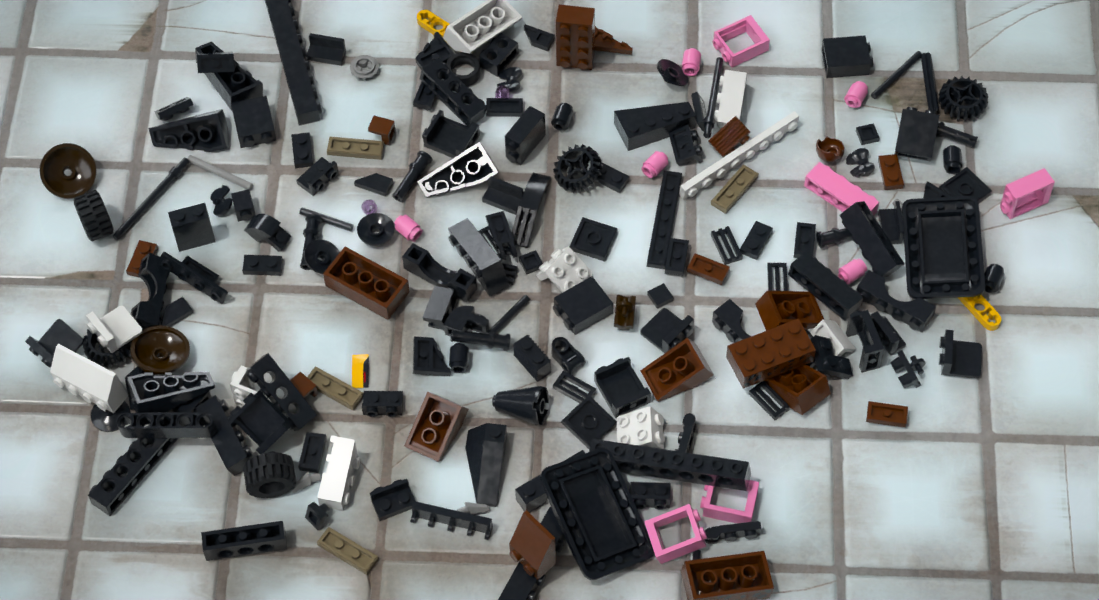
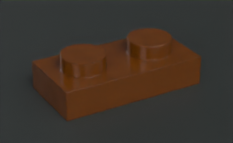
(890, 172)
(142, 249)
(708, 269)
(887, 414)

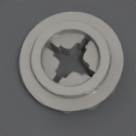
(362, 61)

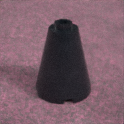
(523, 404)

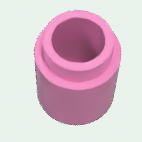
(691, 62)
(856, 94)
(655, 164)
(408, 227)
(852, 271)

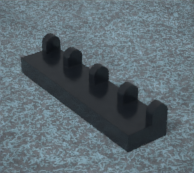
(451, 518)

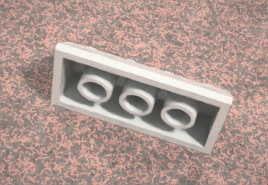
(480, 25)
(87, 379)

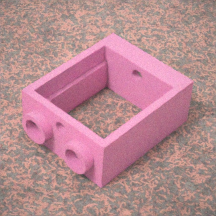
(744, 25)
(1027, 193)
(729, 514)
(683, 548)

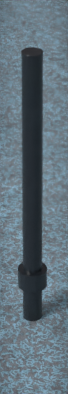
(709, 121)
(173, 174)

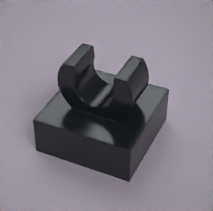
(317, 515)

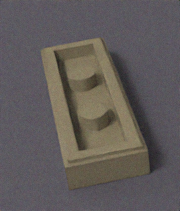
(355, 148)
(734, 189)
(335, 388)
(347, 550)

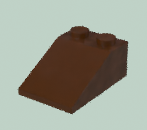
(785, 306)
(677, 370)
(801, 388)
(435, 426)
(533, 546)

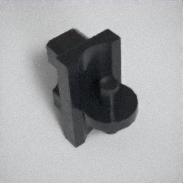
(902, 363)

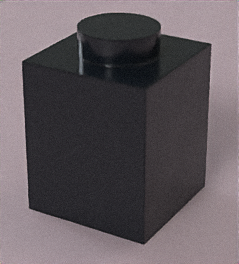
(243, 205)

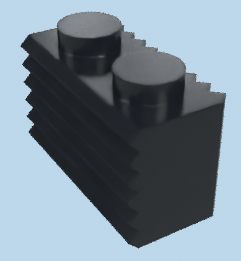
(532, 358)

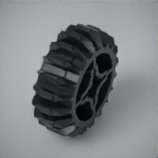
(963, 98)
(580, 177)
(103, 355)

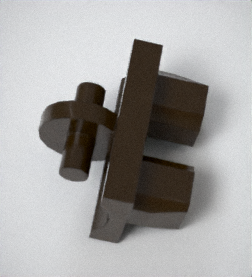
(624, 312)

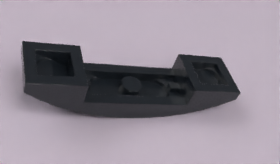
(533, 196)

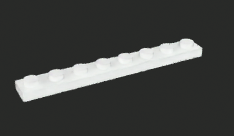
(742, 153)

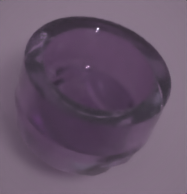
(502, 92)
(366, 207)

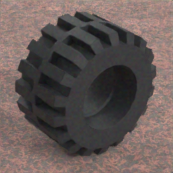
(93, 215)
(269, 475)

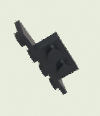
(194, 274)

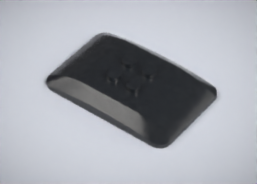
(943, 247)
(596, 514)

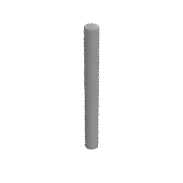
(217, 171)

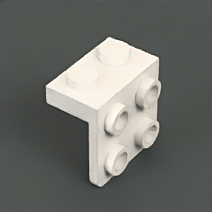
(564, 269)
(114, 328)
(241, 386)
(641, 428)

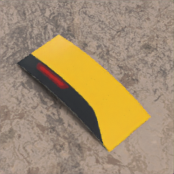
(360, 371)

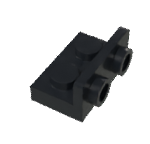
(685, 145)
(318, 176)
(888, 335)
(382, 403)
(651, 495)
(392, 499)

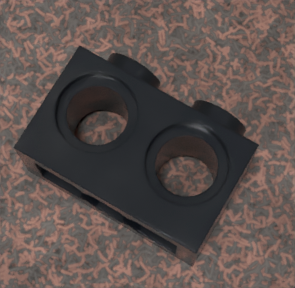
(498, 54)

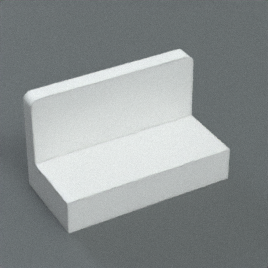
(839, 340)

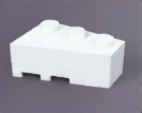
(731, 98)
(339, 473)

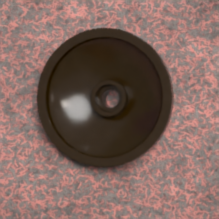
(68, 157)
(160, 342)

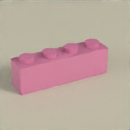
(837, 189)

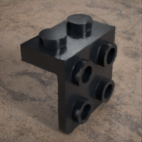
(667, 330)
(57, 334)
(959, 357)

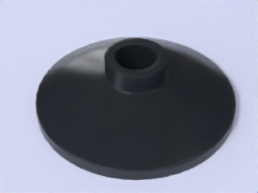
(672, 72)
(375, 223)
(320, 249)
(107, 421)

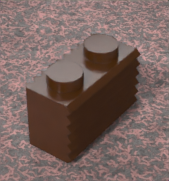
(729, 137)

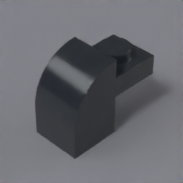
(267, 228)
(464, 319)

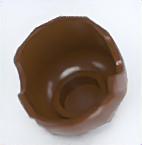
(830, 149)

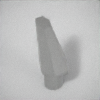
(305, 481)
(474, 508)

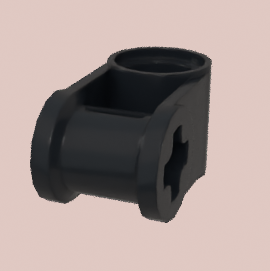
(569, 357)

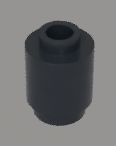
(562, 116)
(952, 159)
(993, 277)
(459, 358)

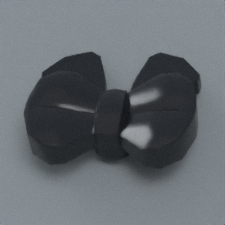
(511, 75)
(860, 157)
(222, 205)

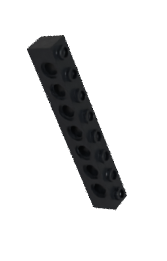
(678, 465)
(136, 471)

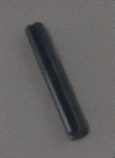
(929, 81)

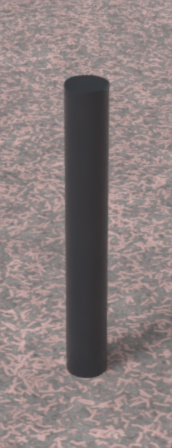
(327, 219)
(510, 314)

